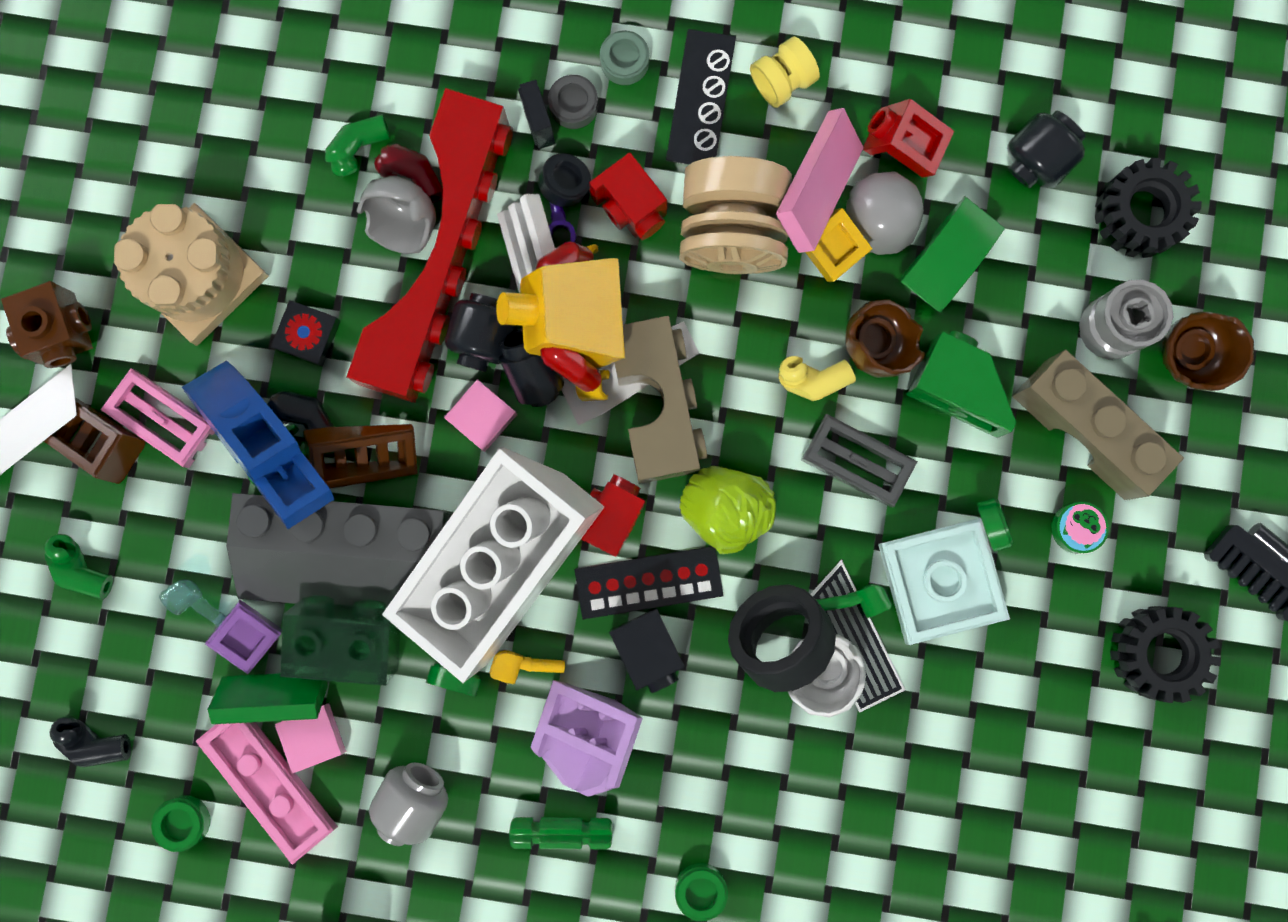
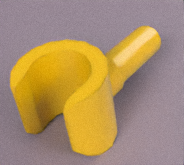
(508, 664)

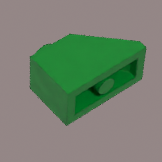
(963, 384)

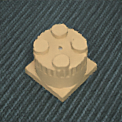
(185, 268)

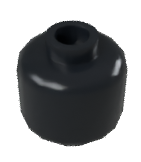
(1046, 150)
(476, 332)

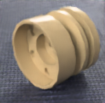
(734, 215)

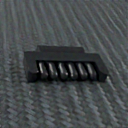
(1265, 553)

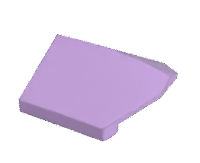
(585, 738)

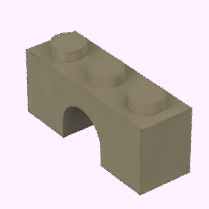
(668, 444)
(1123, 446)

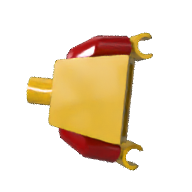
(570, 315)

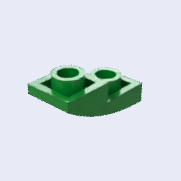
(952, 254)

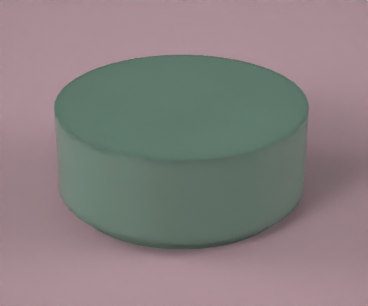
(624, 57)

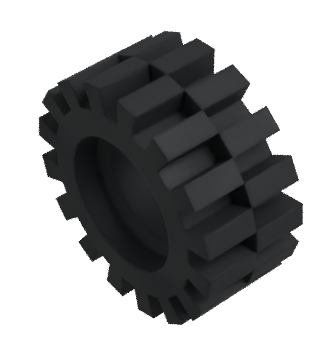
(1167, 189)
(1195, 659)

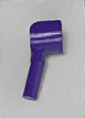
(558, 221)

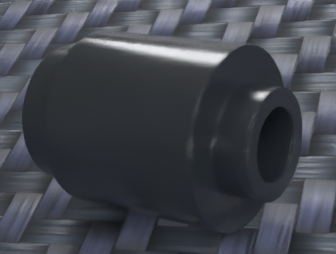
(527, 374)

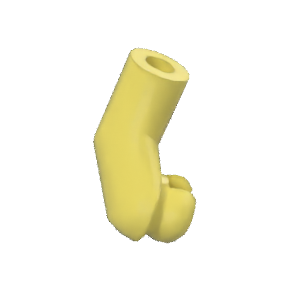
(812, 383)

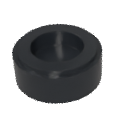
(564, 180)

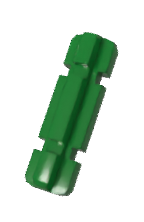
(560, 833)

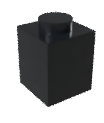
(647, 651)

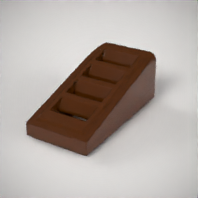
(338, 439)
(112, 453)

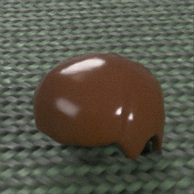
(884, 339)
(1208, 351)

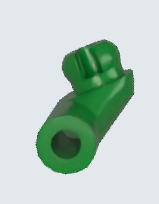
(348, 141)
(71, 570)

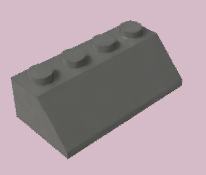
(335, 552)

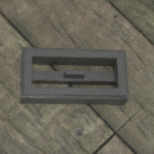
(897, 481)

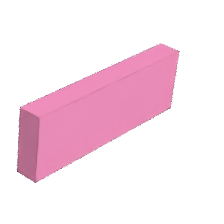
(820, 181)
(267, 787)

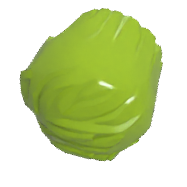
(728, 507)

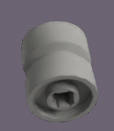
(1126, 319)

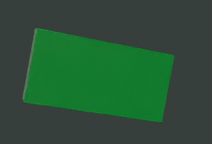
(266, 699)

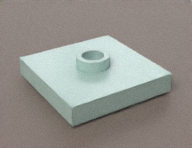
(943, 581)

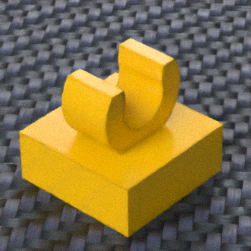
(839, 246)

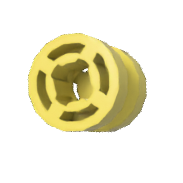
(785, 72)

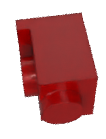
(630, 197)
(618, 516)

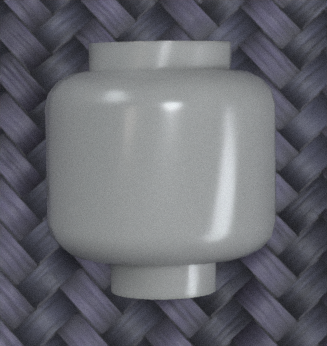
(408, 804)

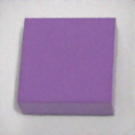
(243, 636)

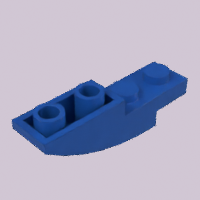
(259, 443)

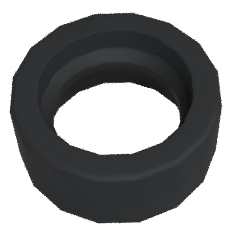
(758, 614)

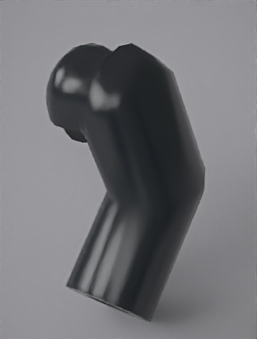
(299, 410)
(84, 746)

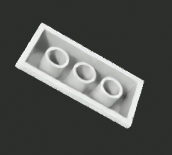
(491, 561)

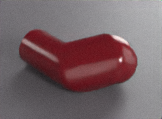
(405, 162)

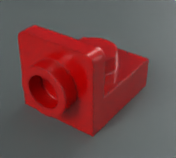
(909, 136)

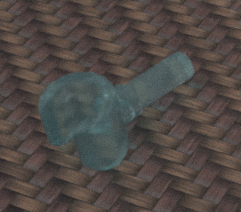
(185, 594)

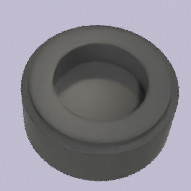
(573, 101)

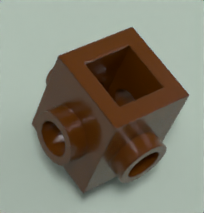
(47, 325)

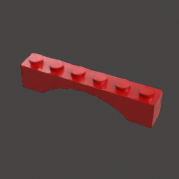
(399, 345)

